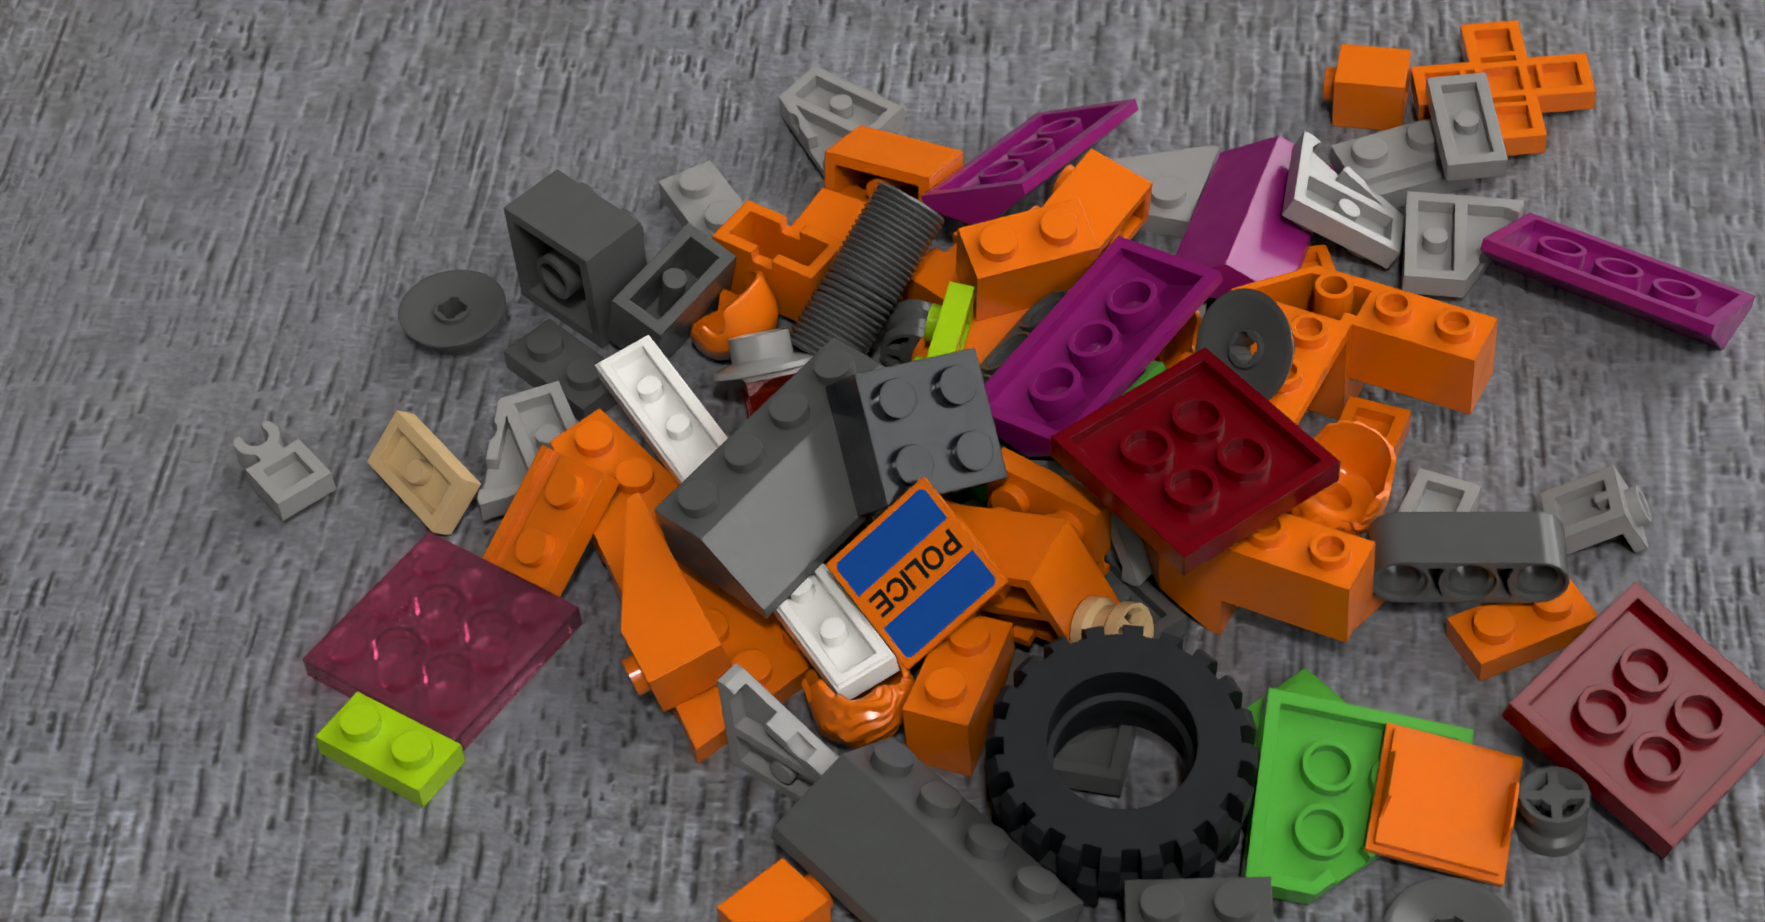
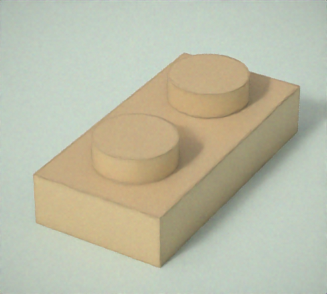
(423, 473)

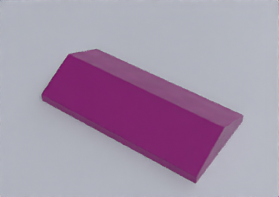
(1024, 160)
(1241, 218)
(1620, 278)
(1095, 342)

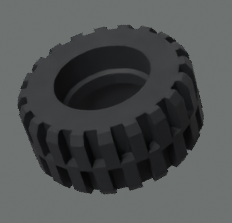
(1132, 684)

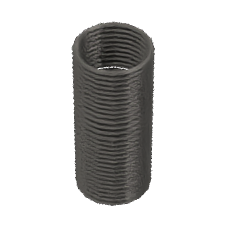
(874, 262)

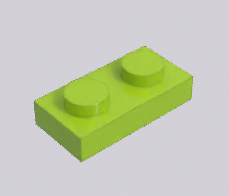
(950, 323)
(390, 749)

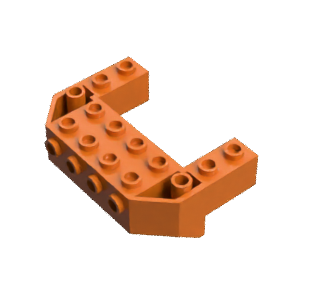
(1343, 337)

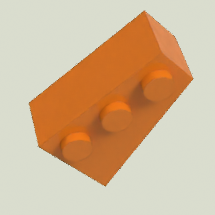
(1044, 567)

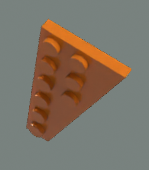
(746, 636)

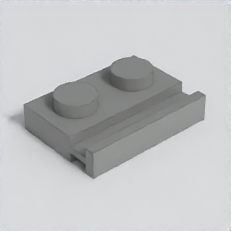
(1397, 162)

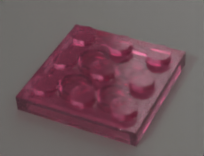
(444, 639)

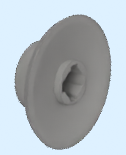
(761, 354)

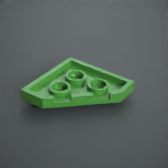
(1317, 791)

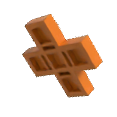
(1518, 84)

